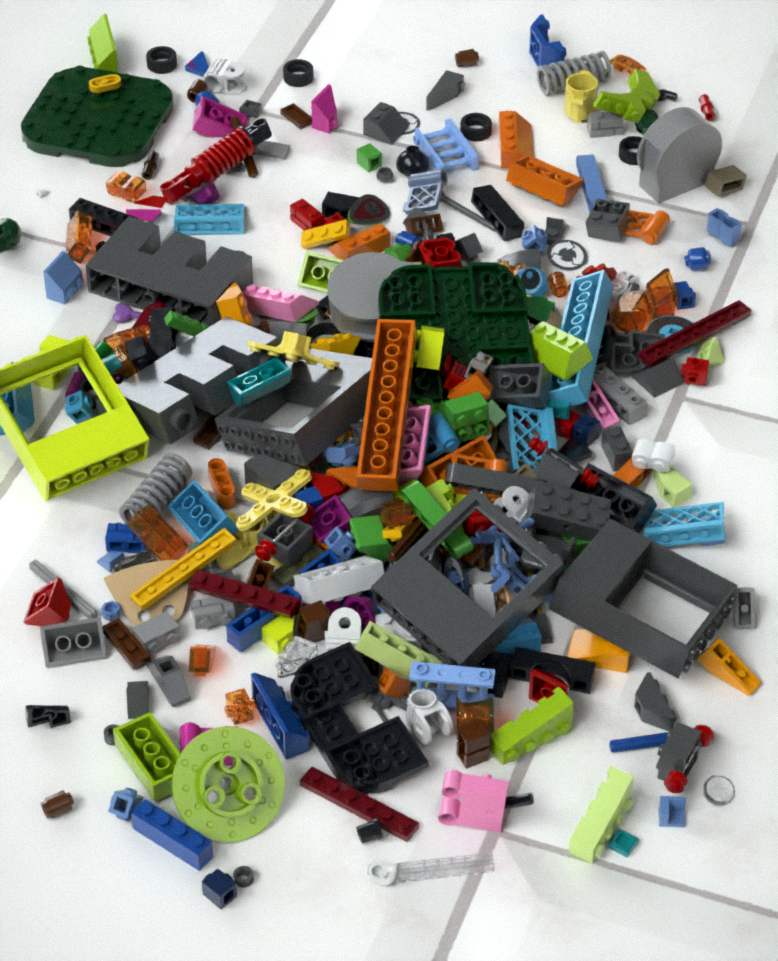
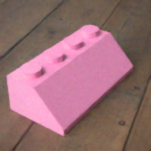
(277, 303)
(414, 443)

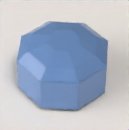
(111, 610)

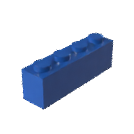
(247, 627)
(172, 835)

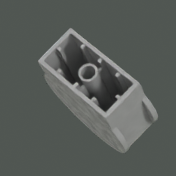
(677, 154)
(355, 292)

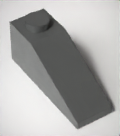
(446, 89)

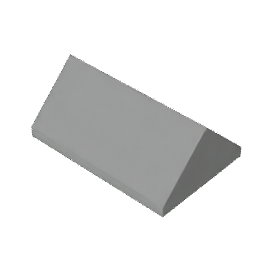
(73, 641)

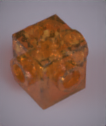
(239, 706)

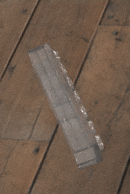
(445, 867)

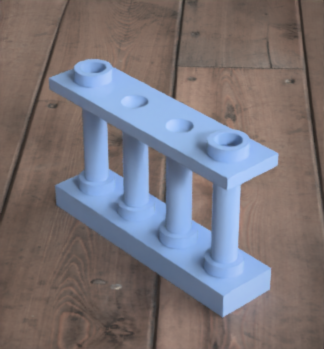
(455, 139)
(453, 675)

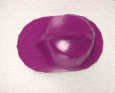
(206, 195)
(364, 607)

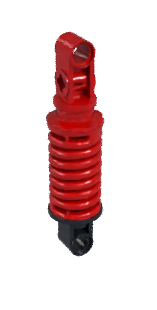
(217, 159)

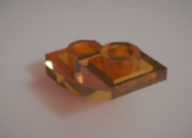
(626, 63)

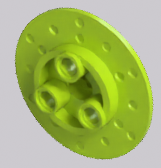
(201, 771)

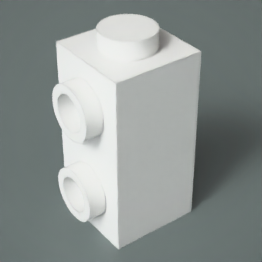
(484, 597)

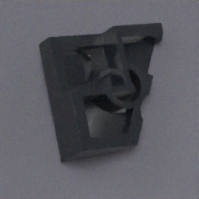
(575, 450)
(54, 714)

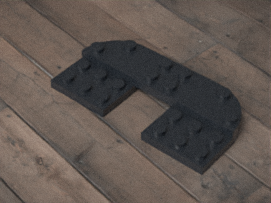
(364, 759)

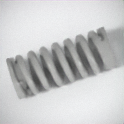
(558, 79)
(161, 488)

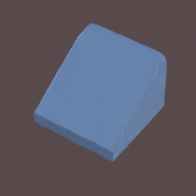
(110, 558)

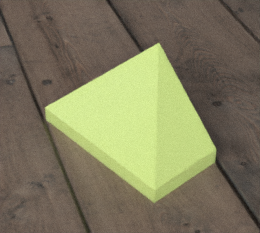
(711, 351)

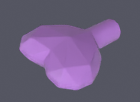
(124, 313)

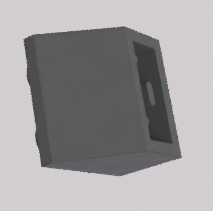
(608, 220)

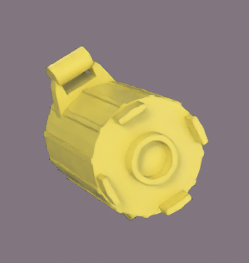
(580, 95)

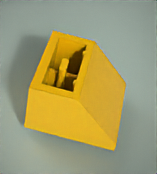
(337, 343)

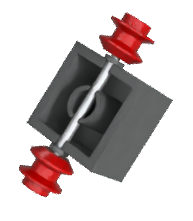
(558, 468)
(285, 538)
(680, 754)

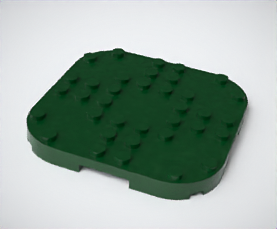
(103, 126)
(476, 306)

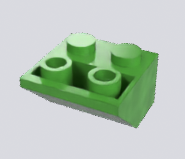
(468, 416)
(369, 537)

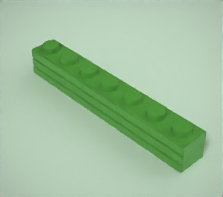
(184, 323)

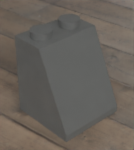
(268, 471)

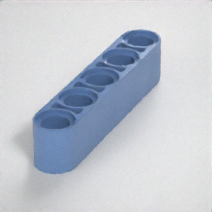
(592, 184)

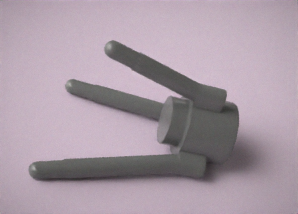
(383, 701)

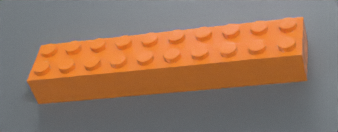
(387, 405)

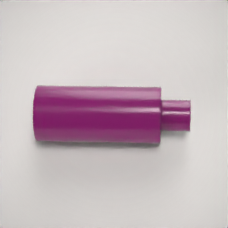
(74, 383)

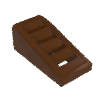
(412, 224)

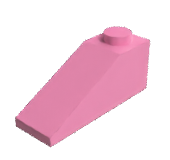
(600, 407)

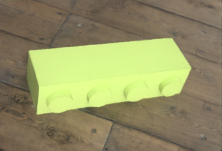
(391, 650)

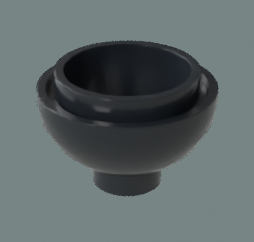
(412, 161)

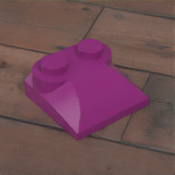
(328, 516)

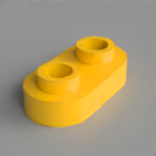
(105, 83)

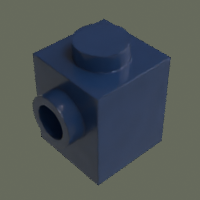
(586, 429)
(219, 888)

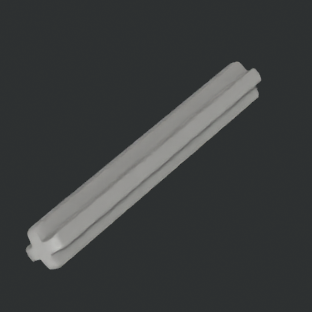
(75, 600)

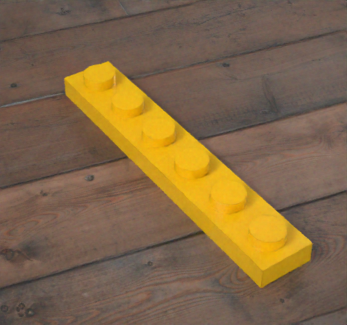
(183, 569)

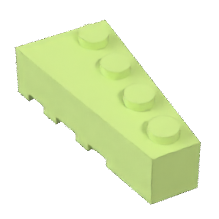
(602, 816)

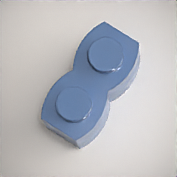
(723, 227)

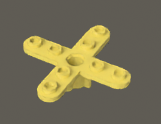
(295, 348)
(272, 502)
(245, 545)

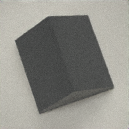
(659, 377)

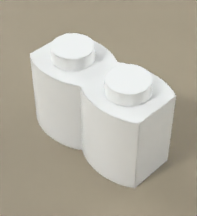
(653, 455)

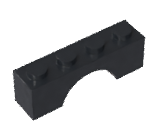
(576, 672)

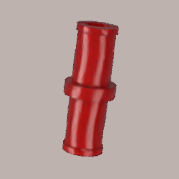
(707, 107)

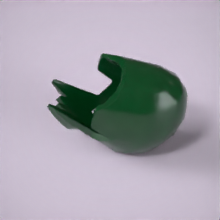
(9, 233)

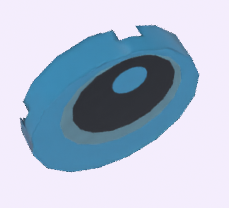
(533, 280)

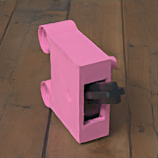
(481, 801)

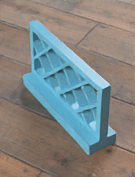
(214, 224)
(545, 429)
(692, 531)

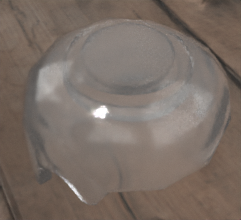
(718, 791)

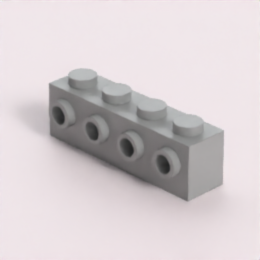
(622, 398)

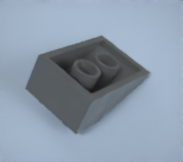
(520, 384)

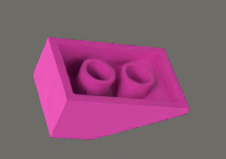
(214, 118)

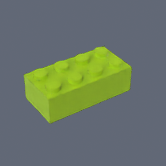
(148, 753)

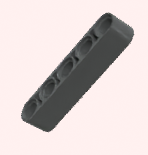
(485, 479)

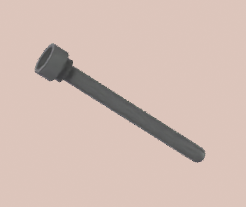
(465, 211)

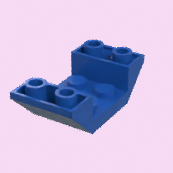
(539, 48)

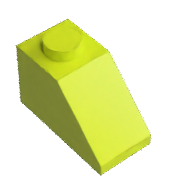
(278, 633)

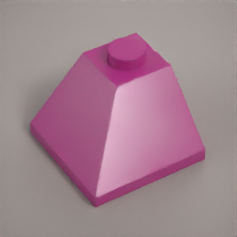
(324, 111)

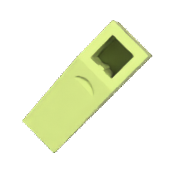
(672, 487)

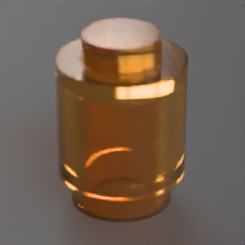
(558, 284)

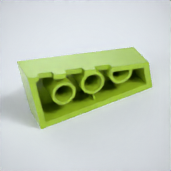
(533, 727)

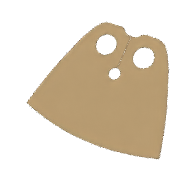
(128, 580)

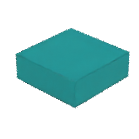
(623, 843)

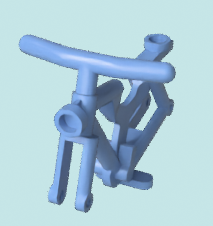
(506, 574)

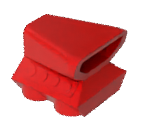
(440, 253)

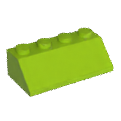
(102, 45)
(316, 271)
(558, 350)

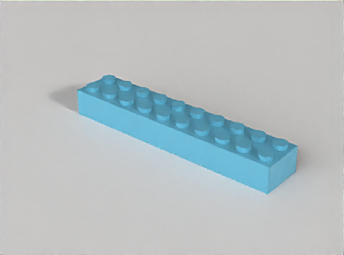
(583, 319)

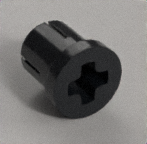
(369, 831)

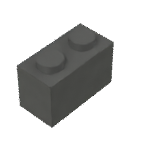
(616, 447)

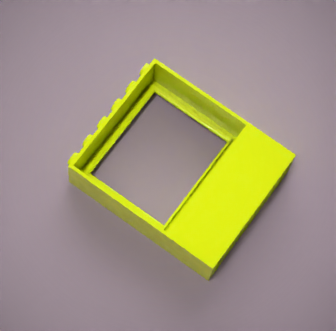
(83, 450)

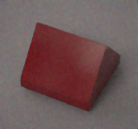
(446, 365)

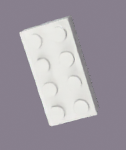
(339, 580)

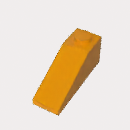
(728, 667)

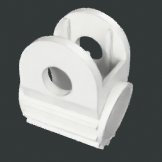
(219, 78)
(517, 508)
(337, 635)
(423, 704)

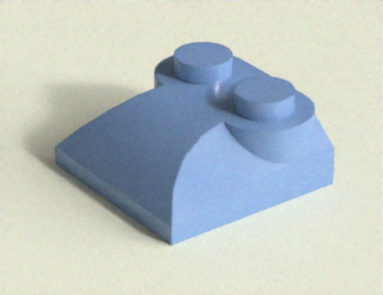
(342, 454)

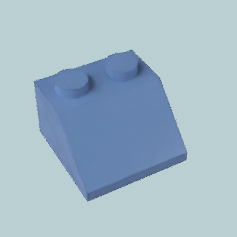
(62, 279)

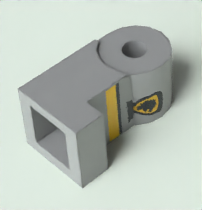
(481, 361)

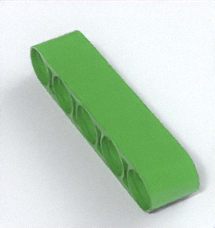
(431, 513)

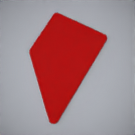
(154, 201)

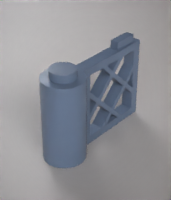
(425, 182)

